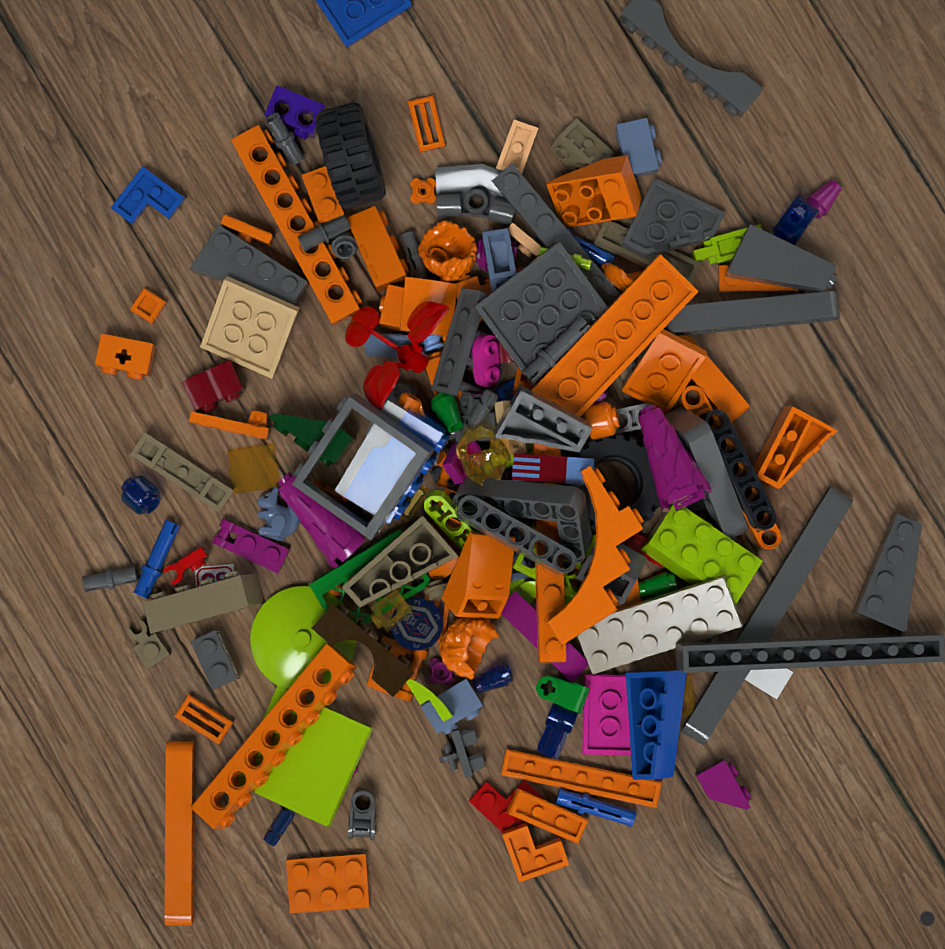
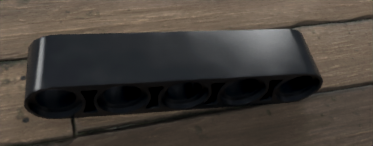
(750, 478)

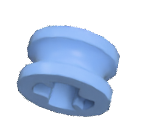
(432, 343)

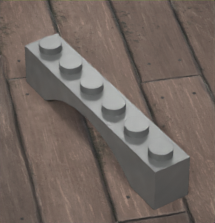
(730, 88)

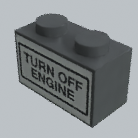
(215, 659)

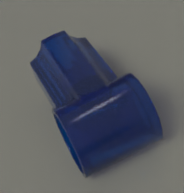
(558, 726)

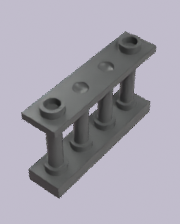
(458, 347)

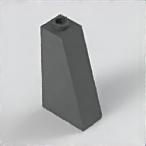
(779, 263)

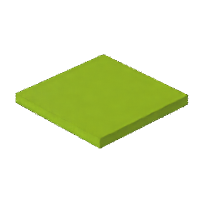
(316, 768)

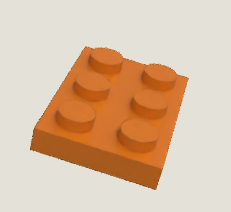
(664, 370)
(327, 883)

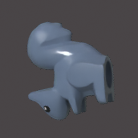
(279, 519)

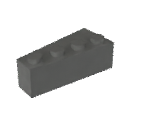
(233, 257)
(890, 580)

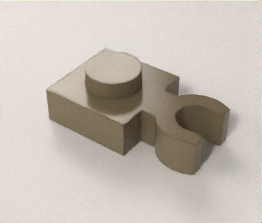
(150, 648)

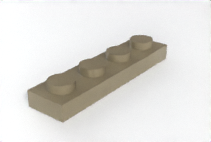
(612, 236)

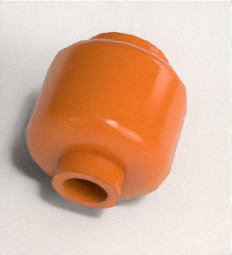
(603, 420)

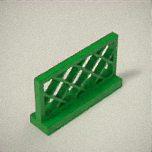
(351, 567)

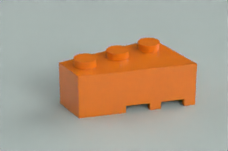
(378, 248)

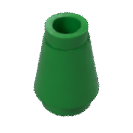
(447, 411)
(658, 585)

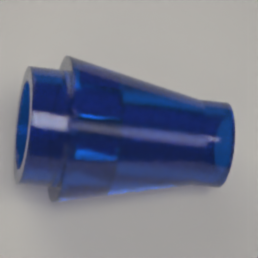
(495, 677)

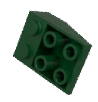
(309, 431)

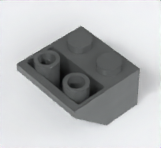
(623, 584)

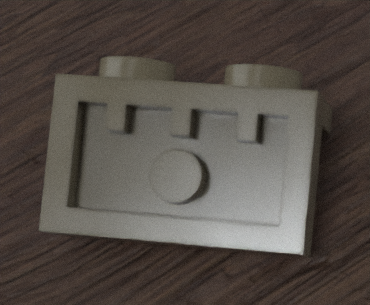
(579, 146)

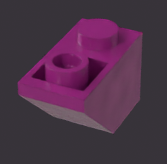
(721, 786)

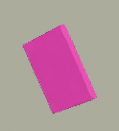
(606, 716)

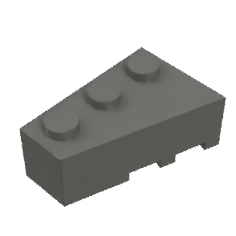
(542, 422)

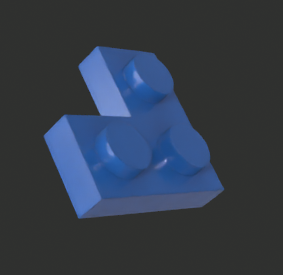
(147, 190)

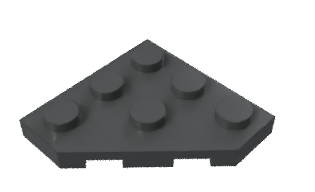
(670, 221)

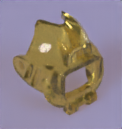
(486, 462)

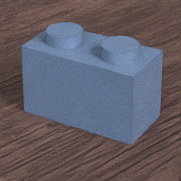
(636, 142)
(460, 701)

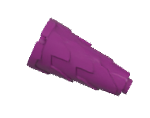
(671, 464)
(328, 531)

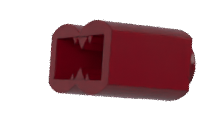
(213, 386)

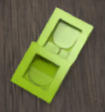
(423, 695)

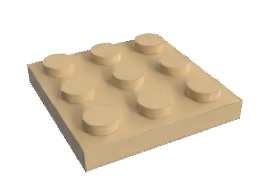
(249, 327)

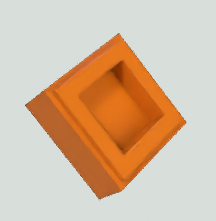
(148, 306)

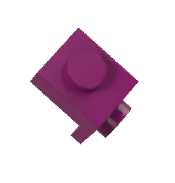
(453, 464)

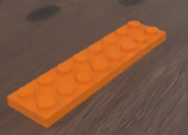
(617, 337)

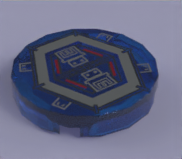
(421, 628)

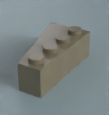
(404, 560)
(203, 602)

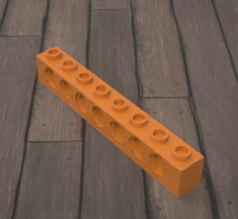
(246, 146)
(209, 804)

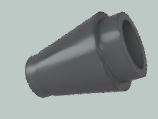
(344, 245)

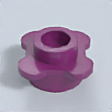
(435, 677)

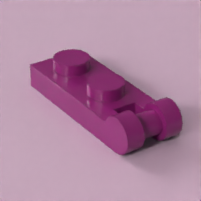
(251, 546)

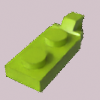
(720, 248)

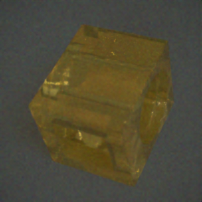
(394, 599)

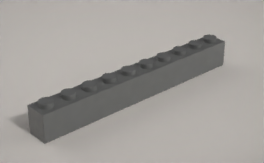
(810, 652)

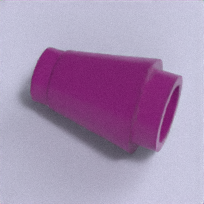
(824, 197)

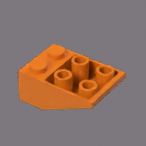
(596, 193)
(480, 578)

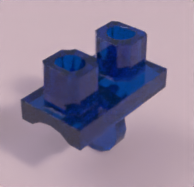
(795, 220)

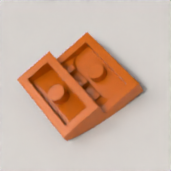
(423, 290)

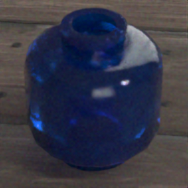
(140, 495)

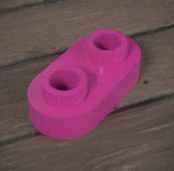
(485, 360)

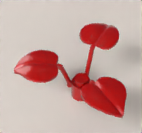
(382, 379)

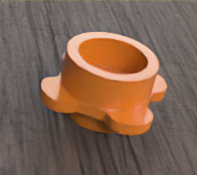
(428, 196)

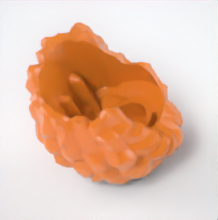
(448, 251)
(465, 643)

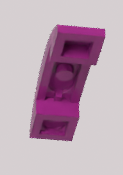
(524, 619)

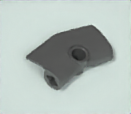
(463, 183)

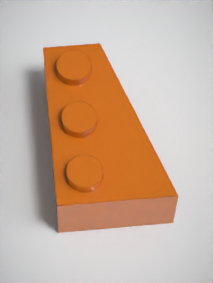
(789, 446)

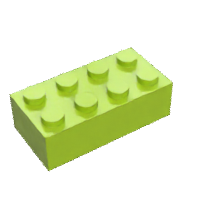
(699, 551)

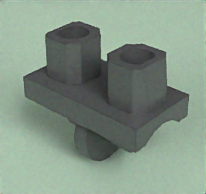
(469, 764)

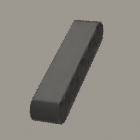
(529, 535)

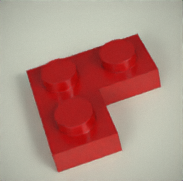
(494, 805)

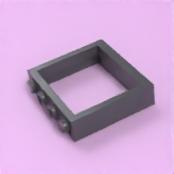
(331, 428)

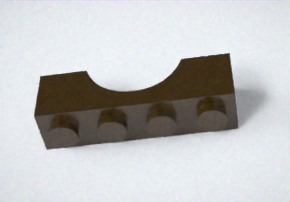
(336, 627)

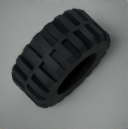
(350, 155)
(635, 458)

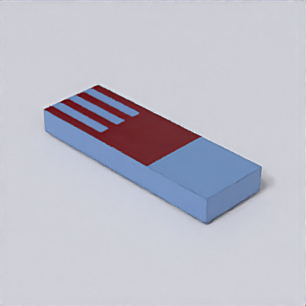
(549, 469)

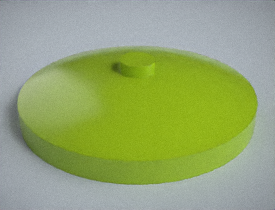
(284, 637)

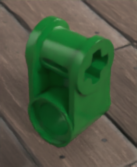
(567, 693)

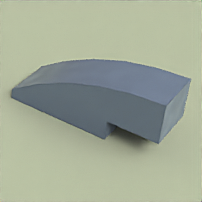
(498, 256)

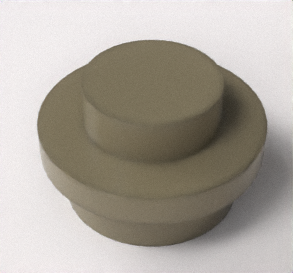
(435, 590)

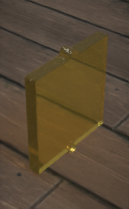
(253, 469)

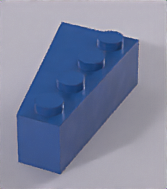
(654, 721)

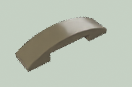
(182, 472)

